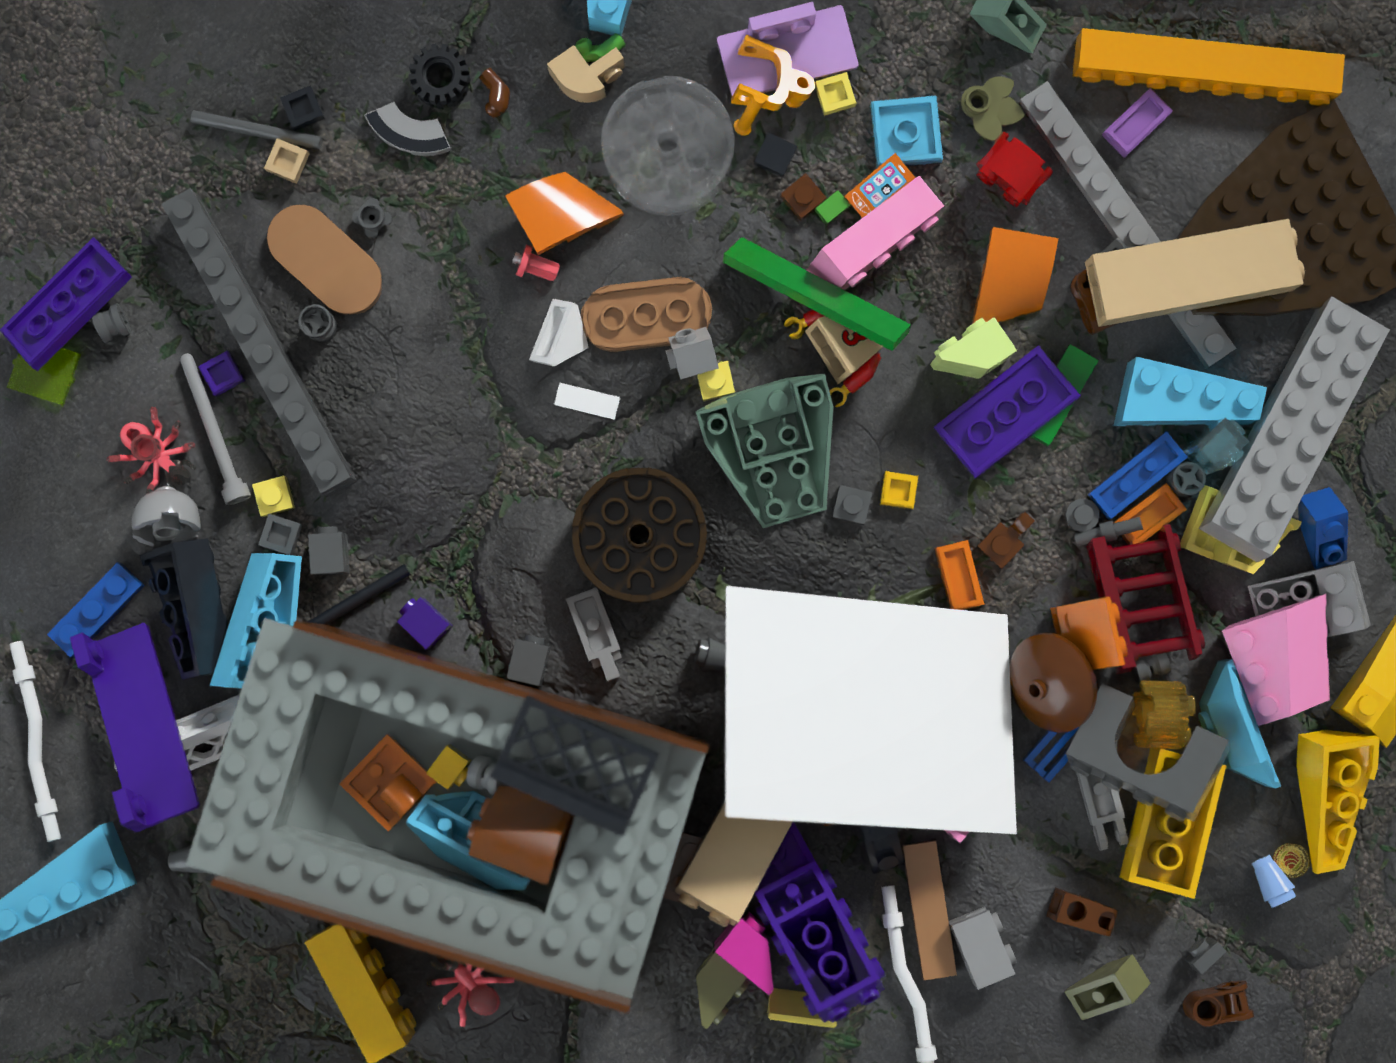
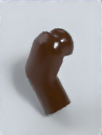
(498, 95)

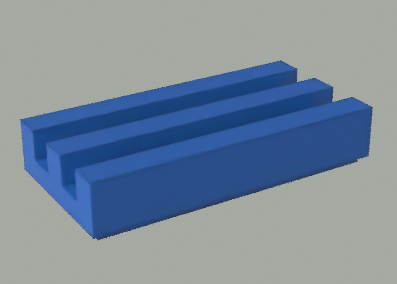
(1058, 765)

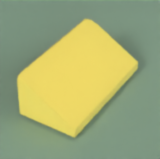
(790, 1007)

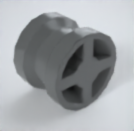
(111, 323)
(1191, 475)

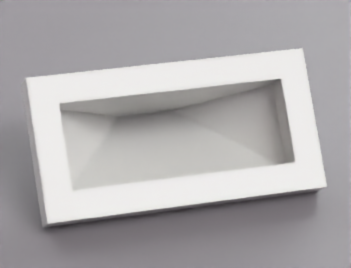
(560, 334)

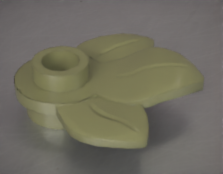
(996, 107)

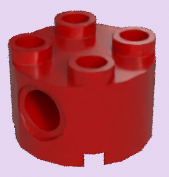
(1013, 169)

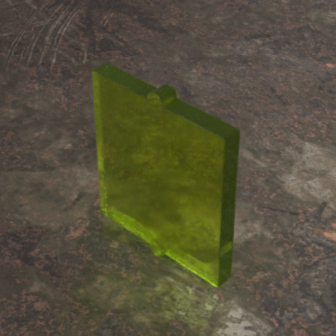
(50, 381)

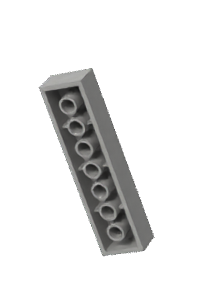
(1294, 430)

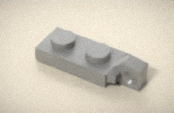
(595, 631)

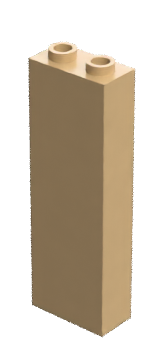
(1194, 272)
(730, 865)

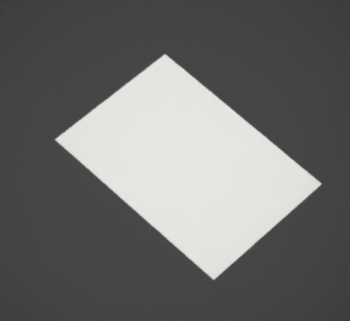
(867, 713)

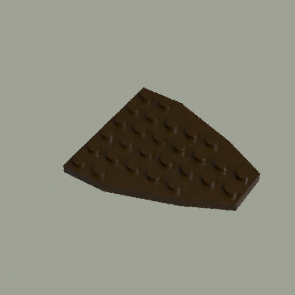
(1328, 192)

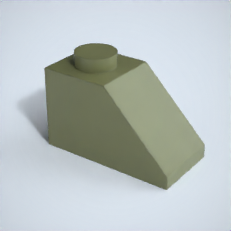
(1108, 988)

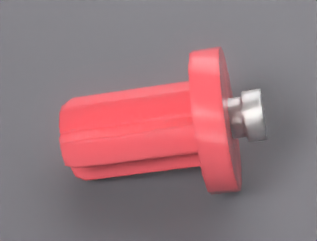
(535, 265)

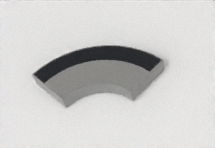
(408, 134)

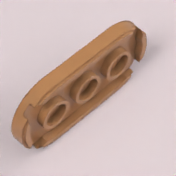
(324, 259)
(644, 313)

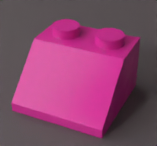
(747, 950)

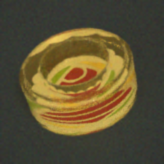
(1292, 859)

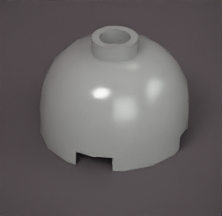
(165, 516)

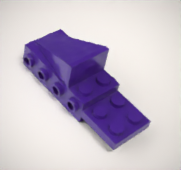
(816, 932)

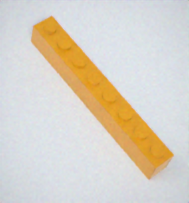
(1208, 66)

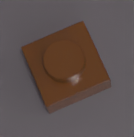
(803, 197)

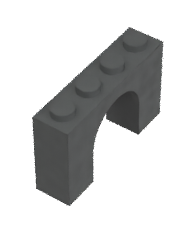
(1177, 789)

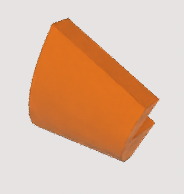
(559, 210)
(1014, 274)

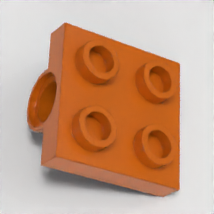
(388, 782)

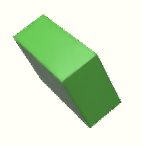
(832, 207)

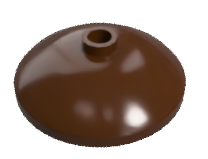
(1053, 682)

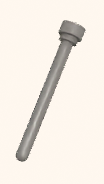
(234, 489)

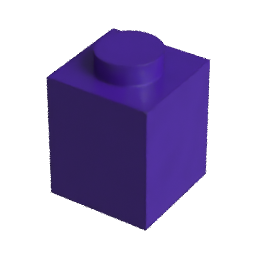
(423, 622)

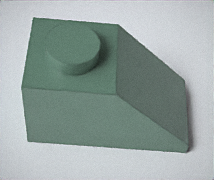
(1010, 21)

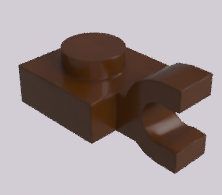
(1002, 542)

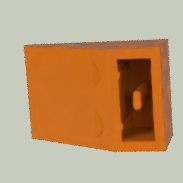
(1093, 630)

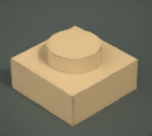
(286, 160)

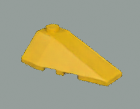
(1371, 693)
(1332, 784)

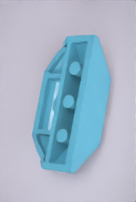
(1229, 715)
(444, 826)

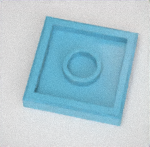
(908, 129)

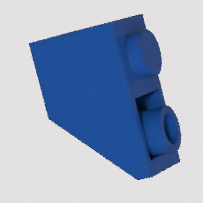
(1324, 527)

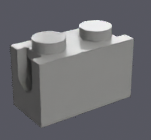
(982, 947)

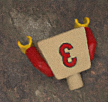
(846, 353)

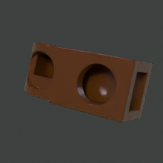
(1081, 912)

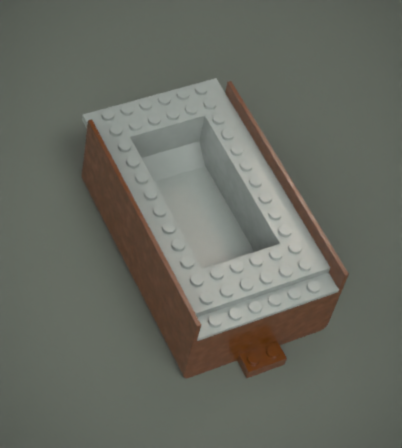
(301, 842)

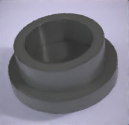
(1082, 515)

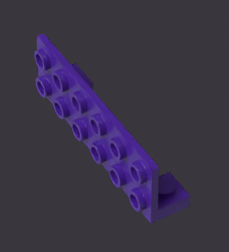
(138, 727)

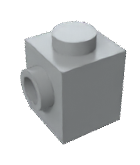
(691, 352)

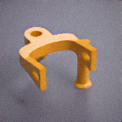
(792, 85)

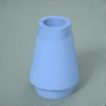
(1273, 882)

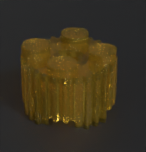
(1162, 715)

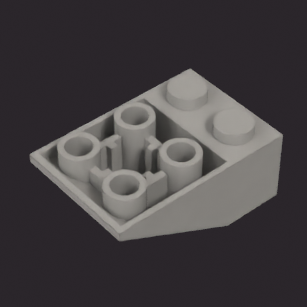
(1340, 583)

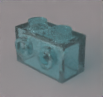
(1217, 446)

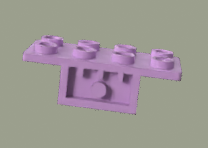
(814, 39)

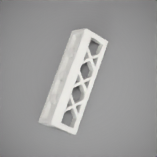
(206, 727)

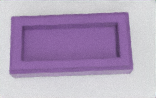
(1137, 122)

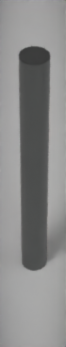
(256, 129)

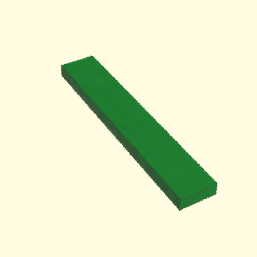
(817, 293)

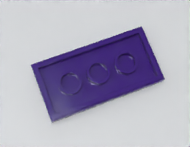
(65, 304)
(1007, 412)

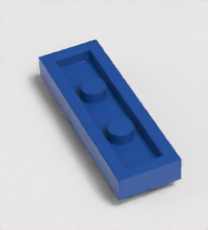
(1137, 475)
(97, 607)

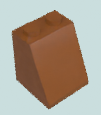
(520, 834)

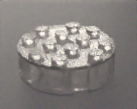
(674, 179)

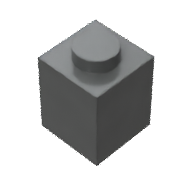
(328, 552)
(529, 660)

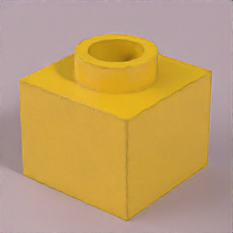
(450, 767)

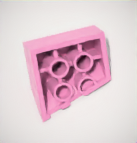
(1282, 659)

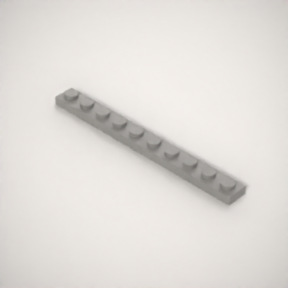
(1113, 206)

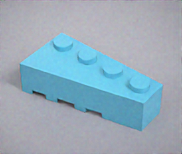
(1176, 395)
(267, 592)
(74, 879)

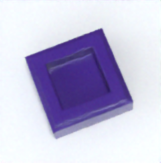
(221, 373)

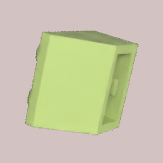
(977, 353)

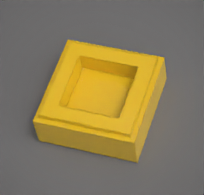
(898, 490)

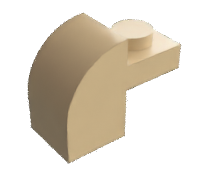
(584, 81)

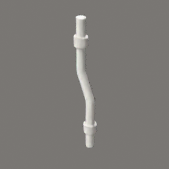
(24, 676)
(893, 921)

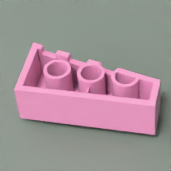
(877, 235)

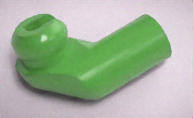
(592, 53)

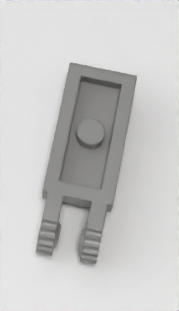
(1102, 807)

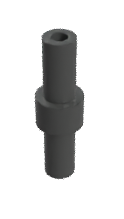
(1109, 530)

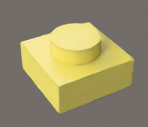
(835, 93)
(716, 382)
(273, 496)

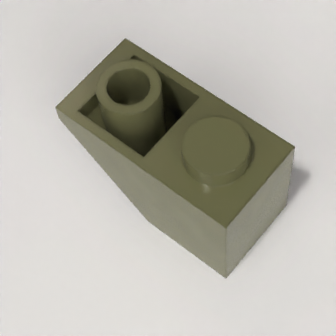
(716, 986)

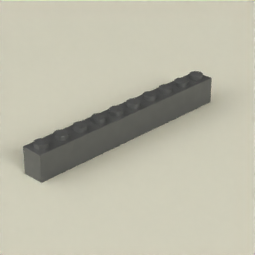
(259, 342)

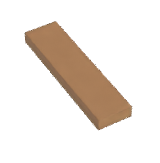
(929, 910)

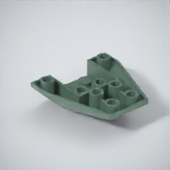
(774, 445)

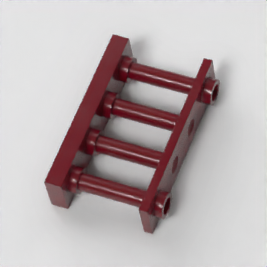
(1107, 585)

